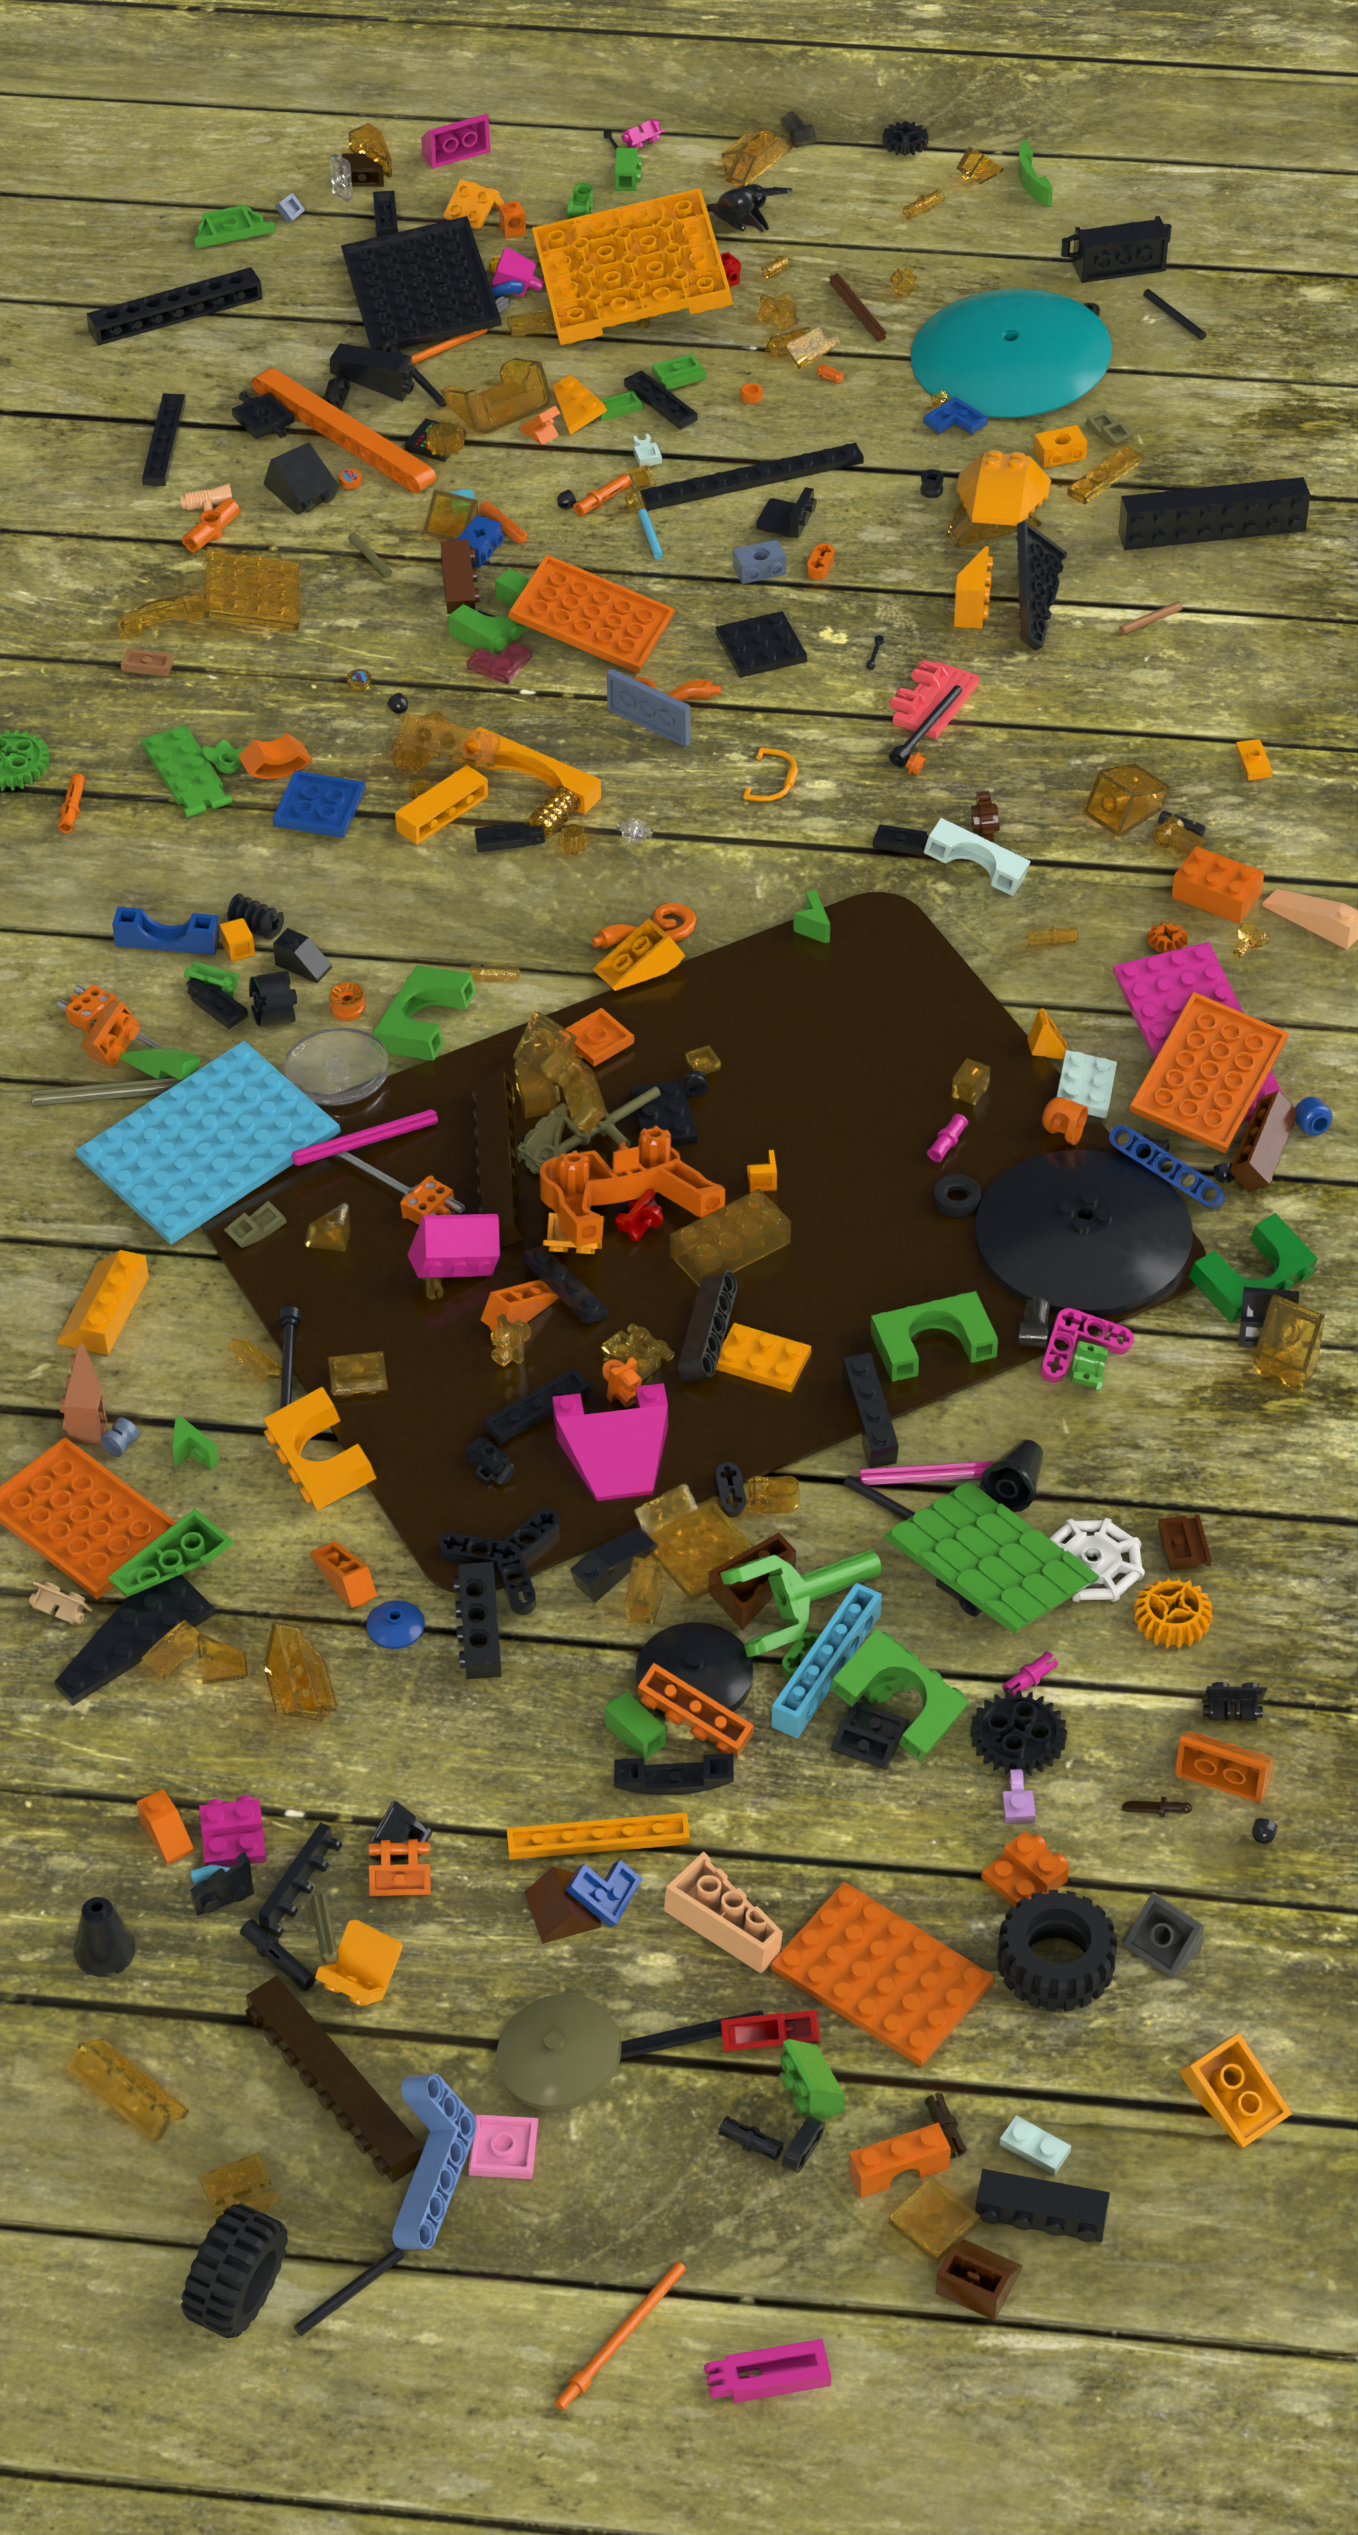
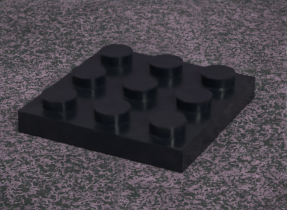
(761, 644)

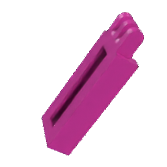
(782, 2371)

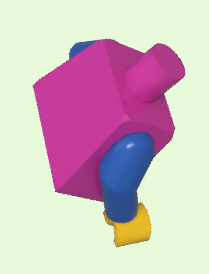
(513, 274)

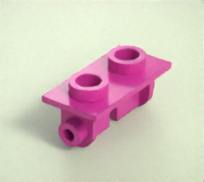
(649, 130)

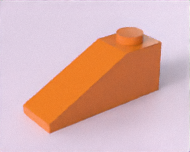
(518, 1303)
(345, 1574)

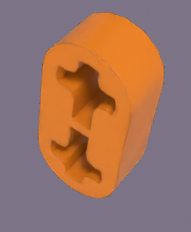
(817, 559)

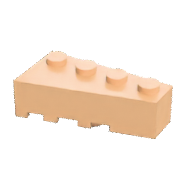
(722, 1914)

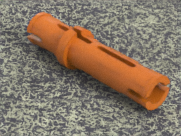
(596, 498)
(70, 809)

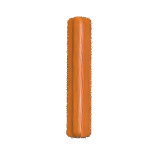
(507, 525)

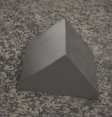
(1165, 1936)

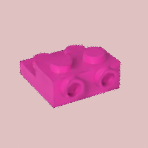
(232, 1830)

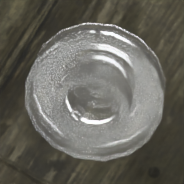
(634, 830)

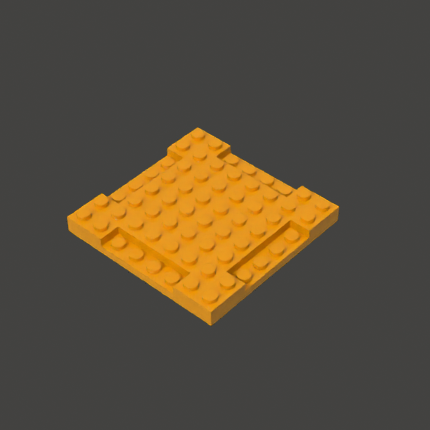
(631, 265)

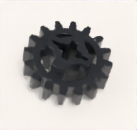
(905, 138)

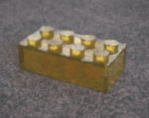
(730, 1237)

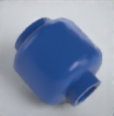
(1313, 1116)

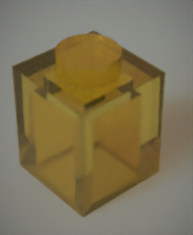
(971, 1081)

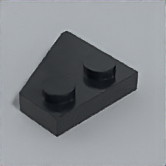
(223, 1887)

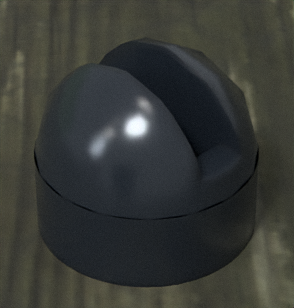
(566, 500)
(398, 703)
(1222, 1172)
(1264, 1830)

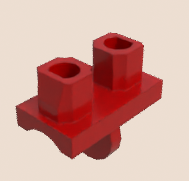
(643, 1214)

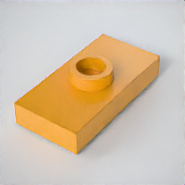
(1254, 759)

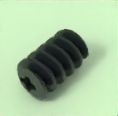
(258, 917)

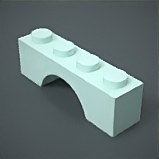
(952, 842)

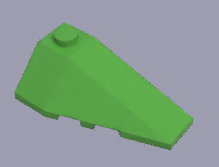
(178, 1550)

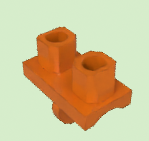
(622, 1381)

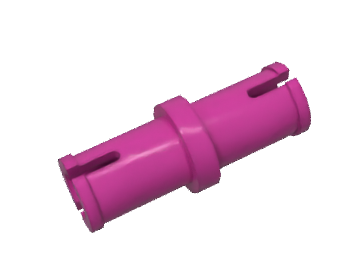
(947, 1137)
(1030, 1674)

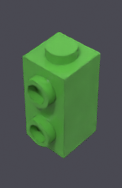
(627, 169)
(635, 1725)

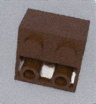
(976, 2278)

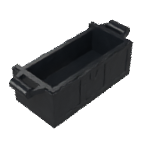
(1119, 250)

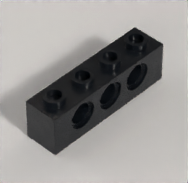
(484, 1660)

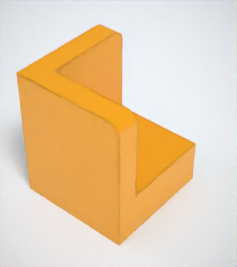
(237, 940)
(763, 1175)

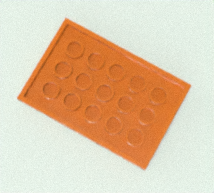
(591, 613)
(1209, 1072)
(79, 1515)
(882, 1973)

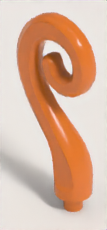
(690, 690)
(617, 933)

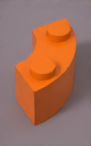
(275, 758)

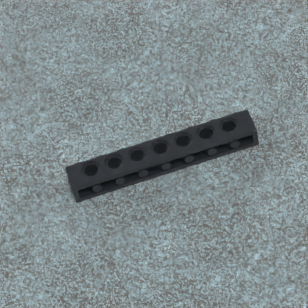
(174, 306)

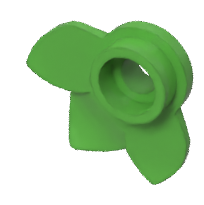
(223, 756)

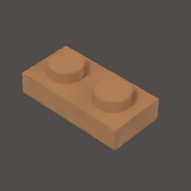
(147, 662)

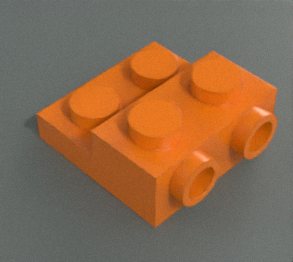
(1026, 1869)

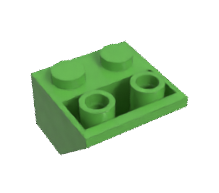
(810, 2081)

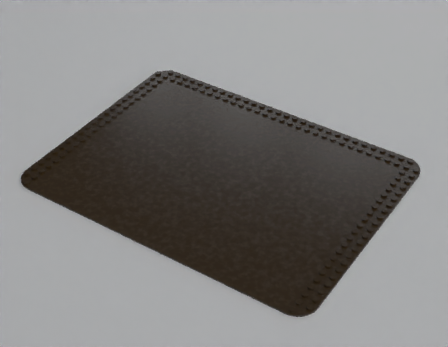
(826, 1059)

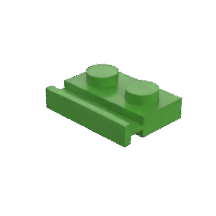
(679, 372)

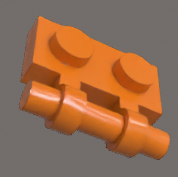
(399, 1879)

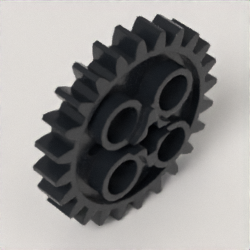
(1018, 1725)

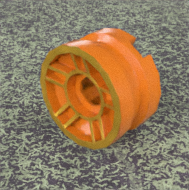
(347, 1000)

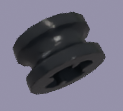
(698, 1089)

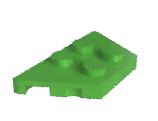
(231, 225)

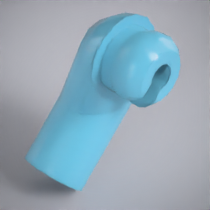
(203, 1873)

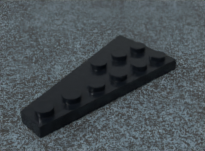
(1038, 582)
(131, 1634)

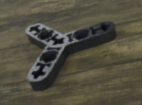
(511, 1545)

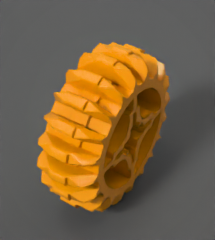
(1173, 1612)

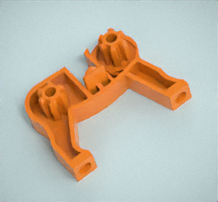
(584, 1179)

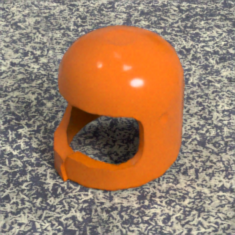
(1065, 1117)

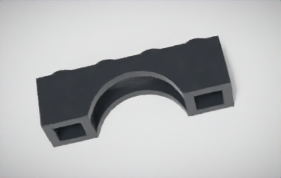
(875, 1422)

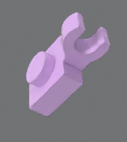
(1017, 1803)

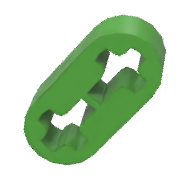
(797, 1653)

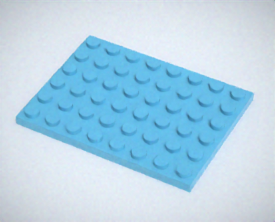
(207, 1142)

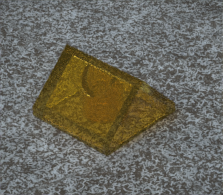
(449, 515)

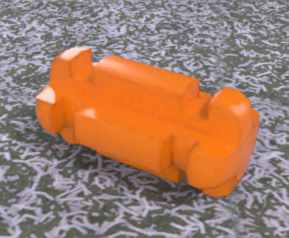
(830, 373)

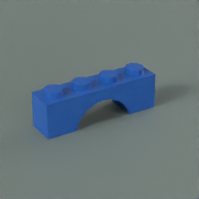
(137, 930)

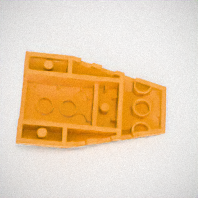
(1002, 488)

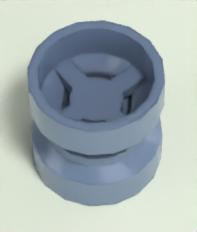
(117, 1439)

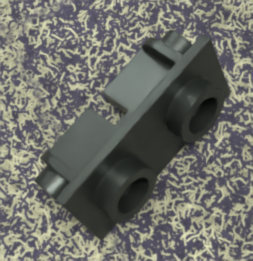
(337, 390)

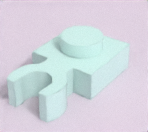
(646, 452)

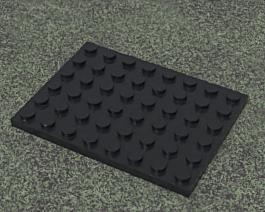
(421, 285)

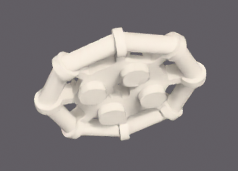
(1108, 1553)

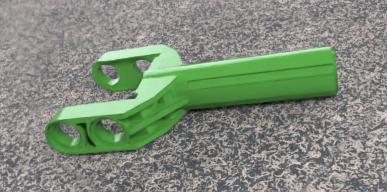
(796, 1591)

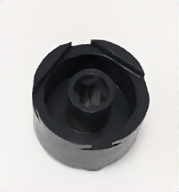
(272, 999)

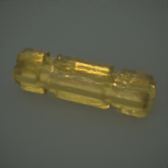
(495, 972)

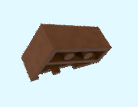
(459, 574)
(746, 1599)

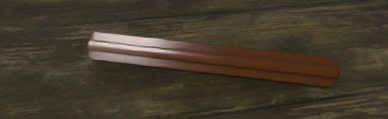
(857, 307)

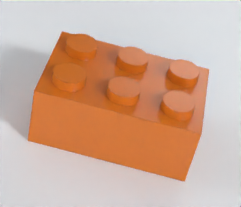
(1217, 884)

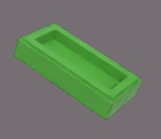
(621, 405)

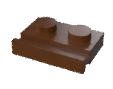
(1184, 1542)

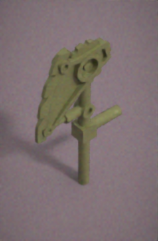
(545, 1140)

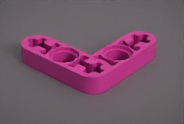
(1071, 1334)

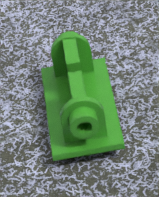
(209, 974)

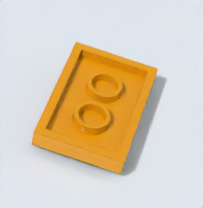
(763, 1357)

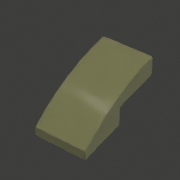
(1107, 429)
(260, 1224)

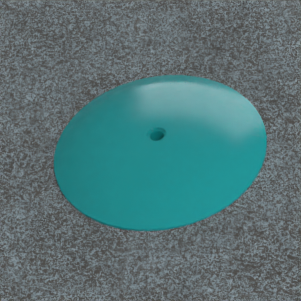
(1012, 351)

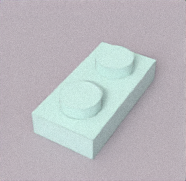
(1035, 2145)

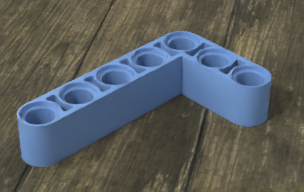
(440, 2163)

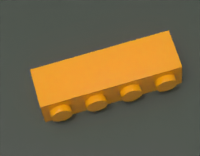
(441, 804)

